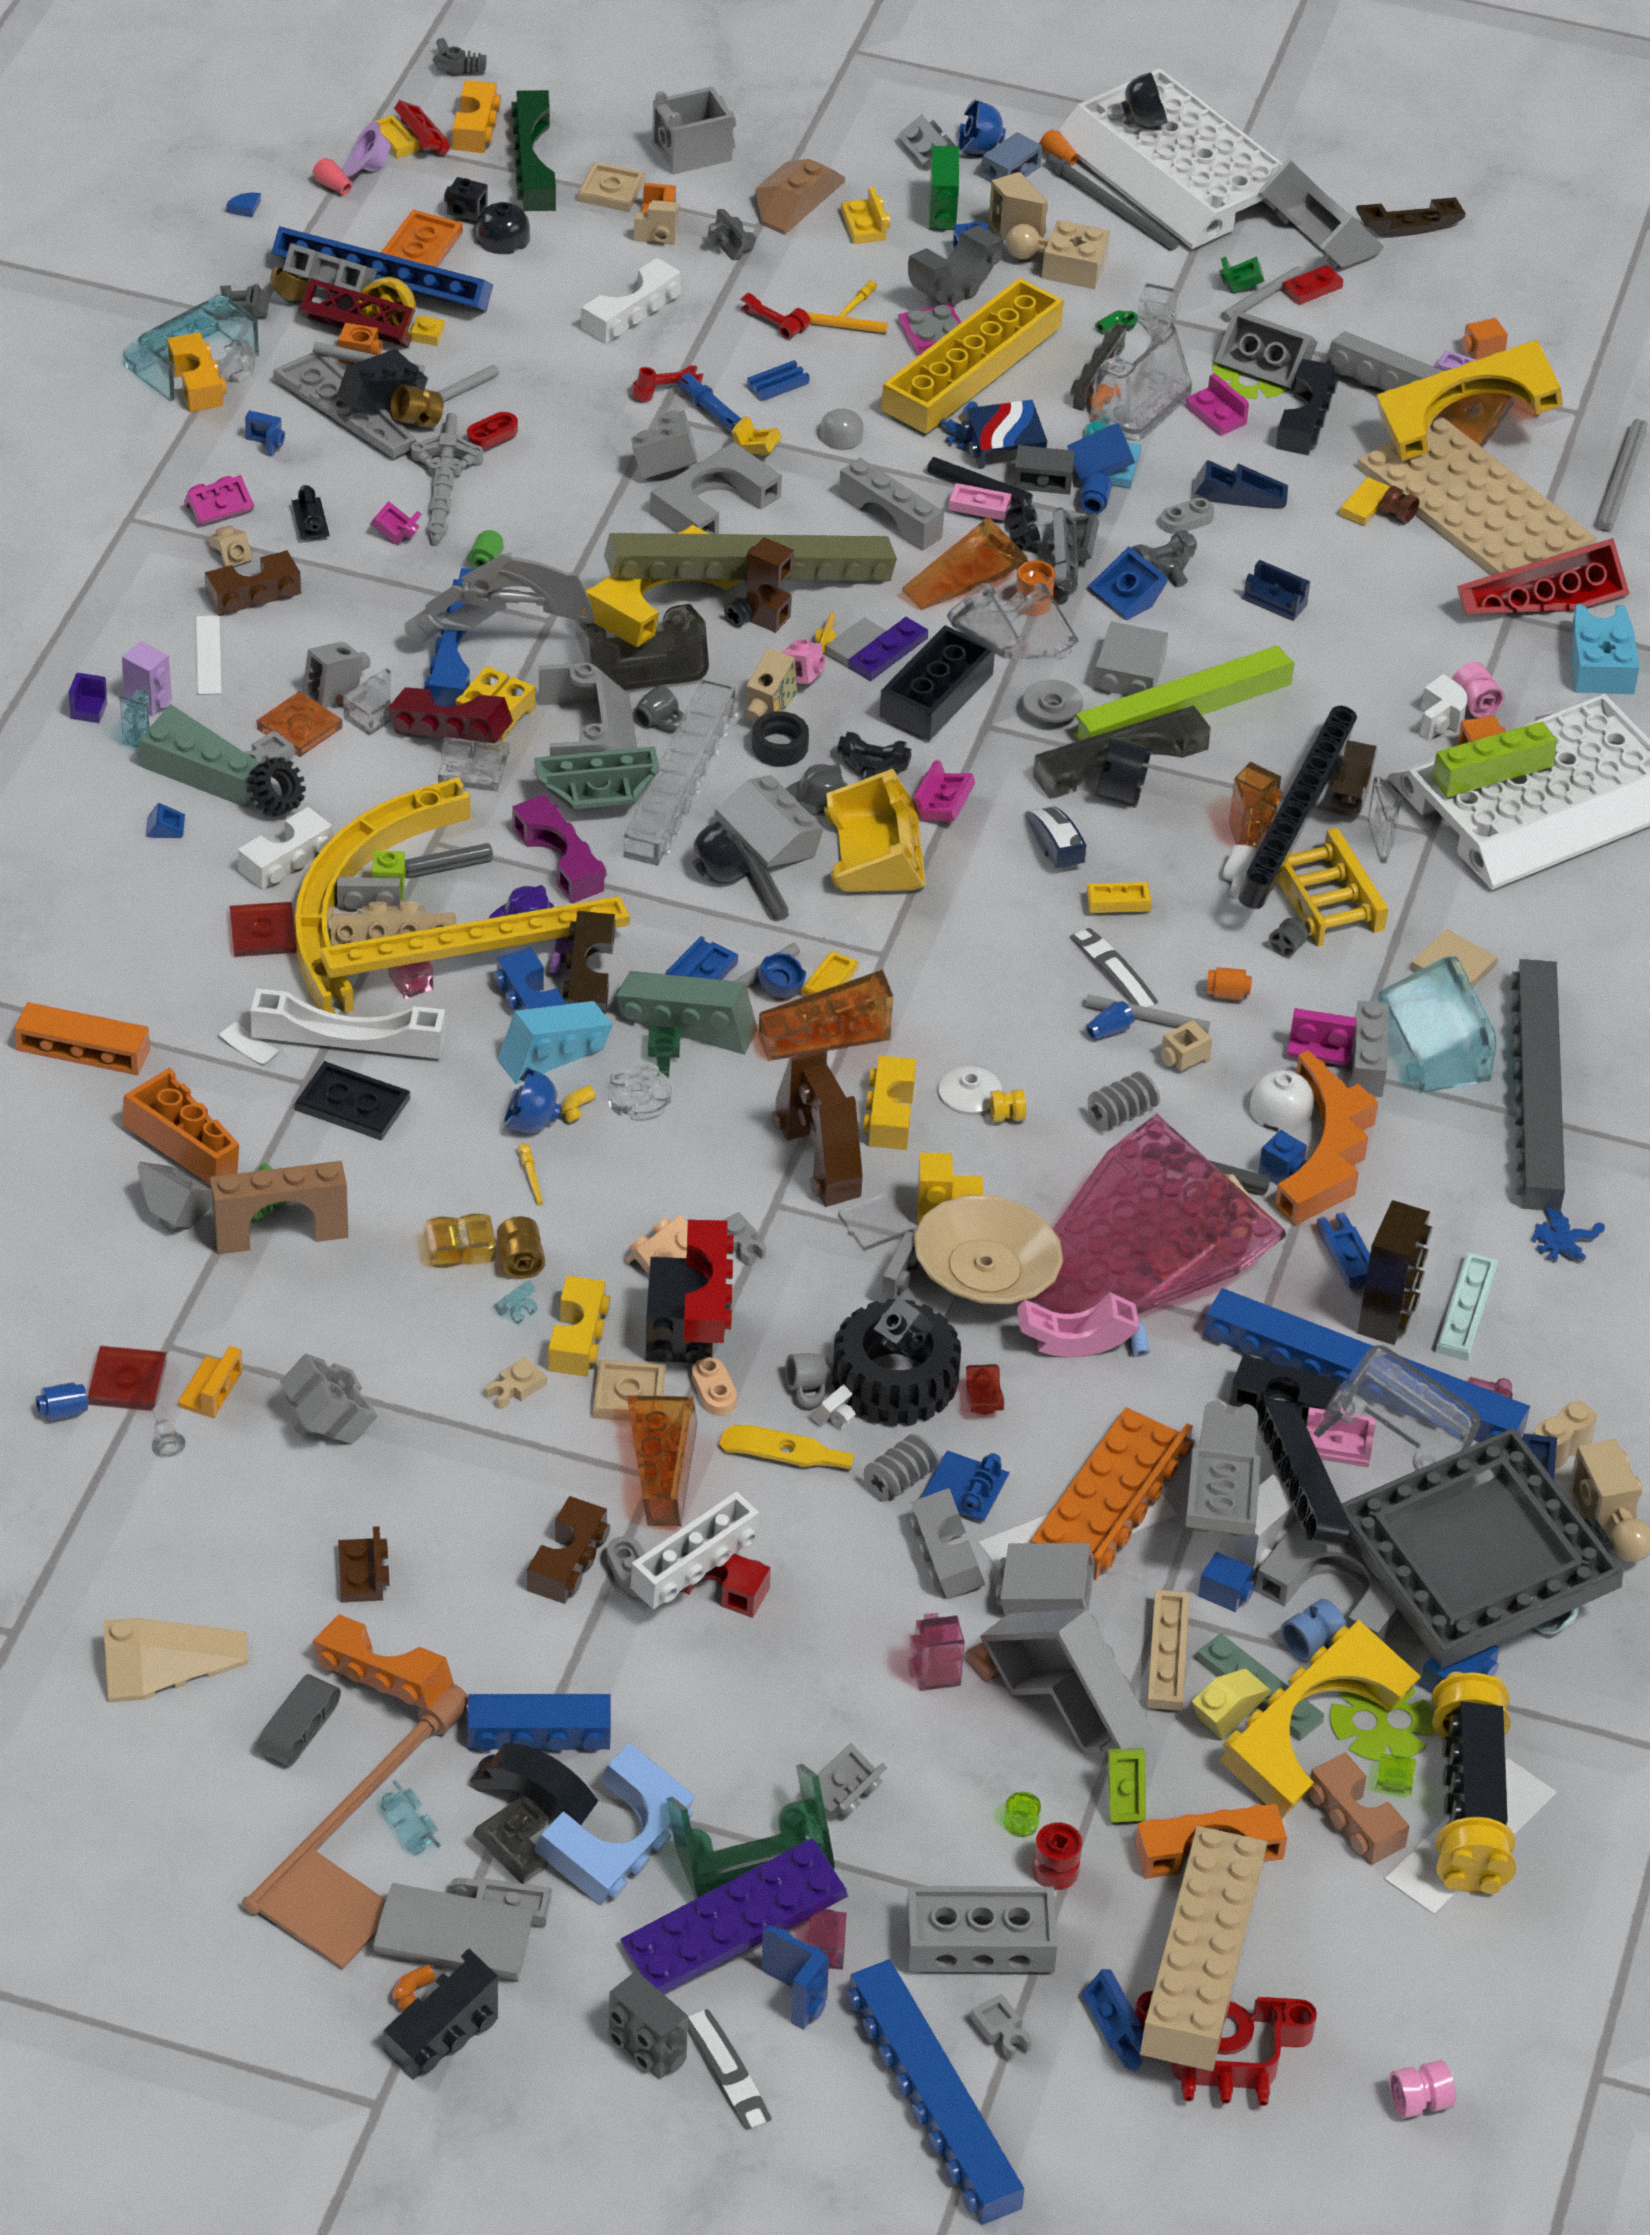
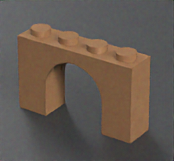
(242, 1195)

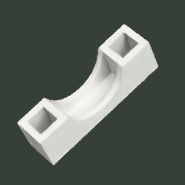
(611, 316)

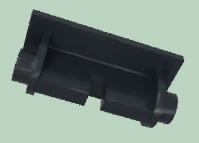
(309, 514)
(1022, 527)

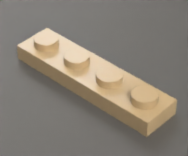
(1168, 1650)

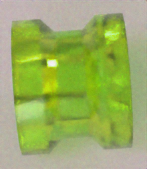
(1026, 1806)

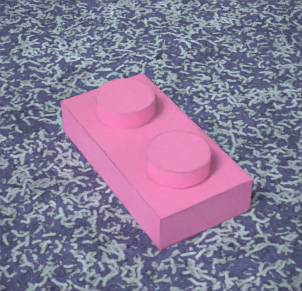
(979, 501)

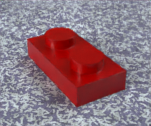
(1313, 284)

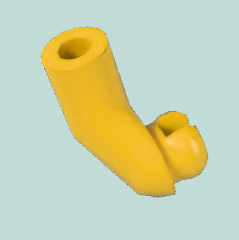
(573, 1100)

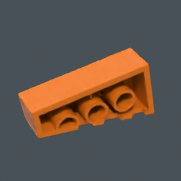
(180, 1127)

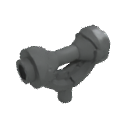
(1181, 546)

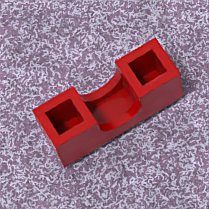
(743, 1584)

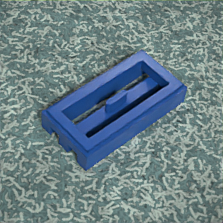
(778, 380)

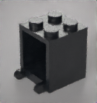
(665, 1312)

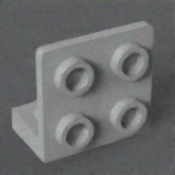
(909, 1281)

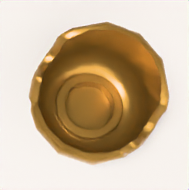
(288, 284)

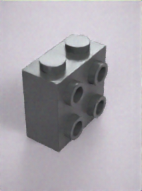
(648, 2025)

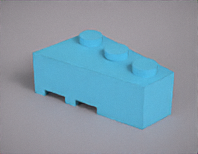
(552, 1037)

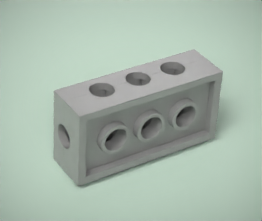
(981, 1929)

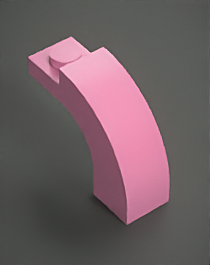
(1080, 1333)

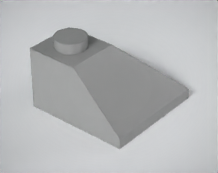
(173, 1195)

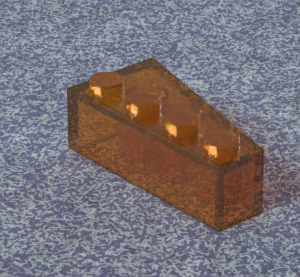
(830, 1019)
(664, 1448)

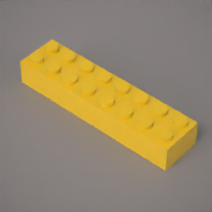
(972, 355)

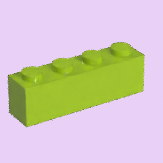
(1494, 759)

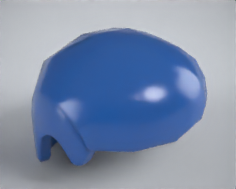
(781, 975)

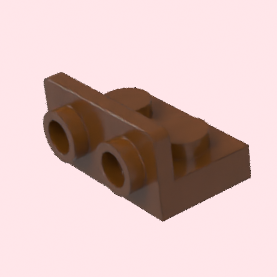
(362, 1568)

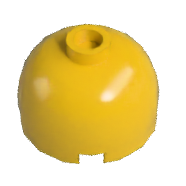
(391, 290)

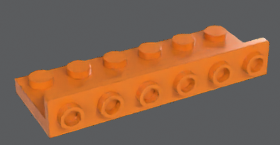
(1117, 1486)

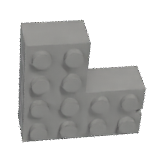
(1071, 1661)

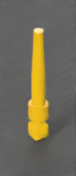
(862, 294)
(528, 1163)

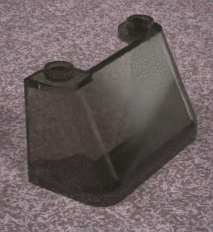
(667, 658)

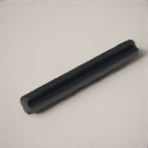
(968, 477)

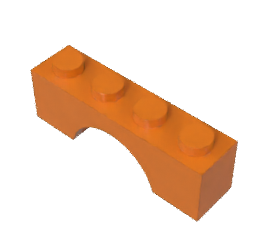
(414, 1677)
(1167, 1842)

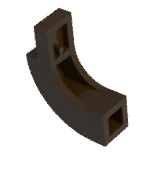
(1354, 777)

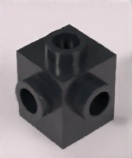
(466, 198)
(903, 1328)

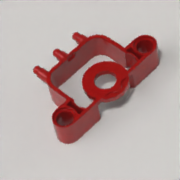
(1283, 2016)

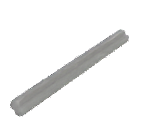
(1622, 475)

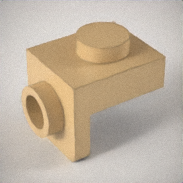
(232, 545)

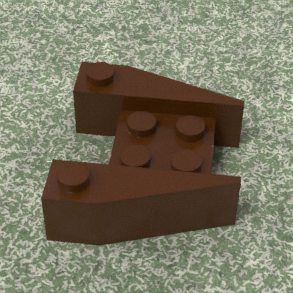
(816, 1106)

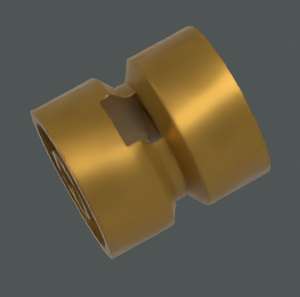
(416, 406)
(520, 1247)

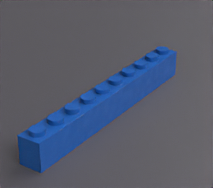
(1327, 1353)

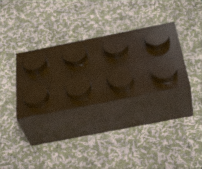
(1395, 1272)

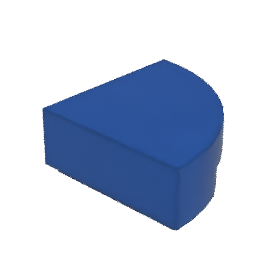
(244, 204)

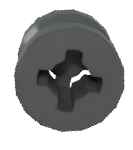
(1288, 937)

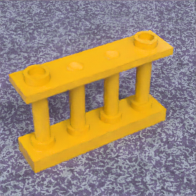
(1345, 869)

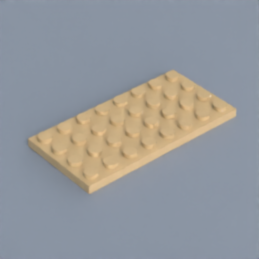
(1477, 501)

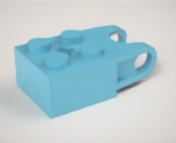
(1603, 652)

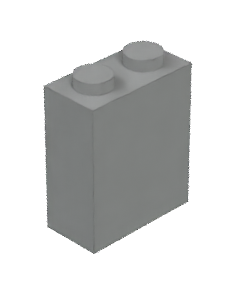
(1130, 659)
(1045, 1577)

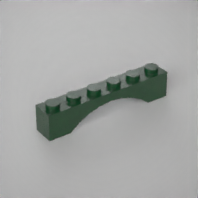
(533, 178)

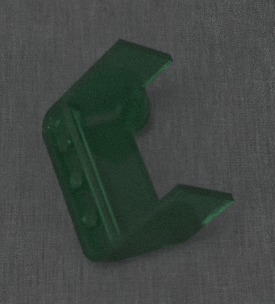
(711, 1869)

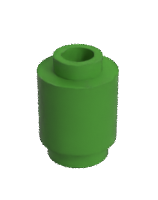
(485, 548)

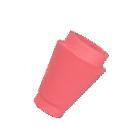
(331, 176)

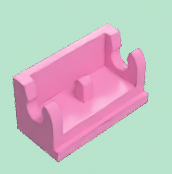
(1343, 1441)

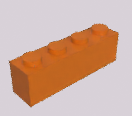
(82, 1038)

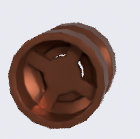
(1400, 504)

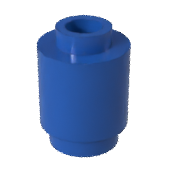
(1095, 493)
(62, 1401)

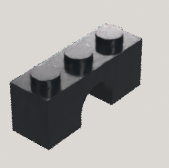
(1269, 1380)

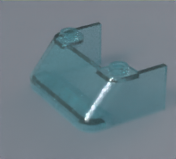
(148, 352)

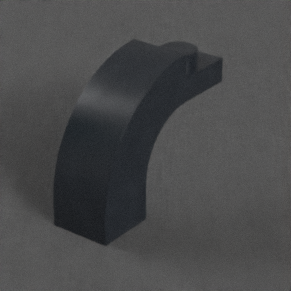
(539, 1778)

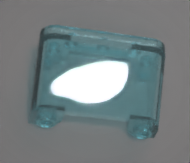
(1442, 1026)

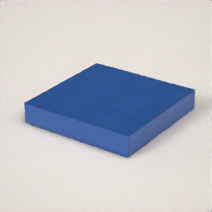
(1102, 452)

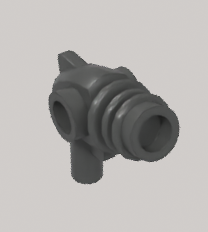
(454, 59)

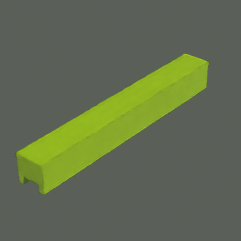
(1205, 690)

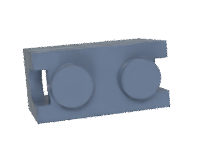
(1012, 156)

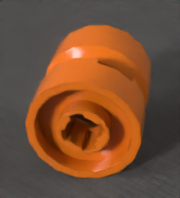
(1032, 573)

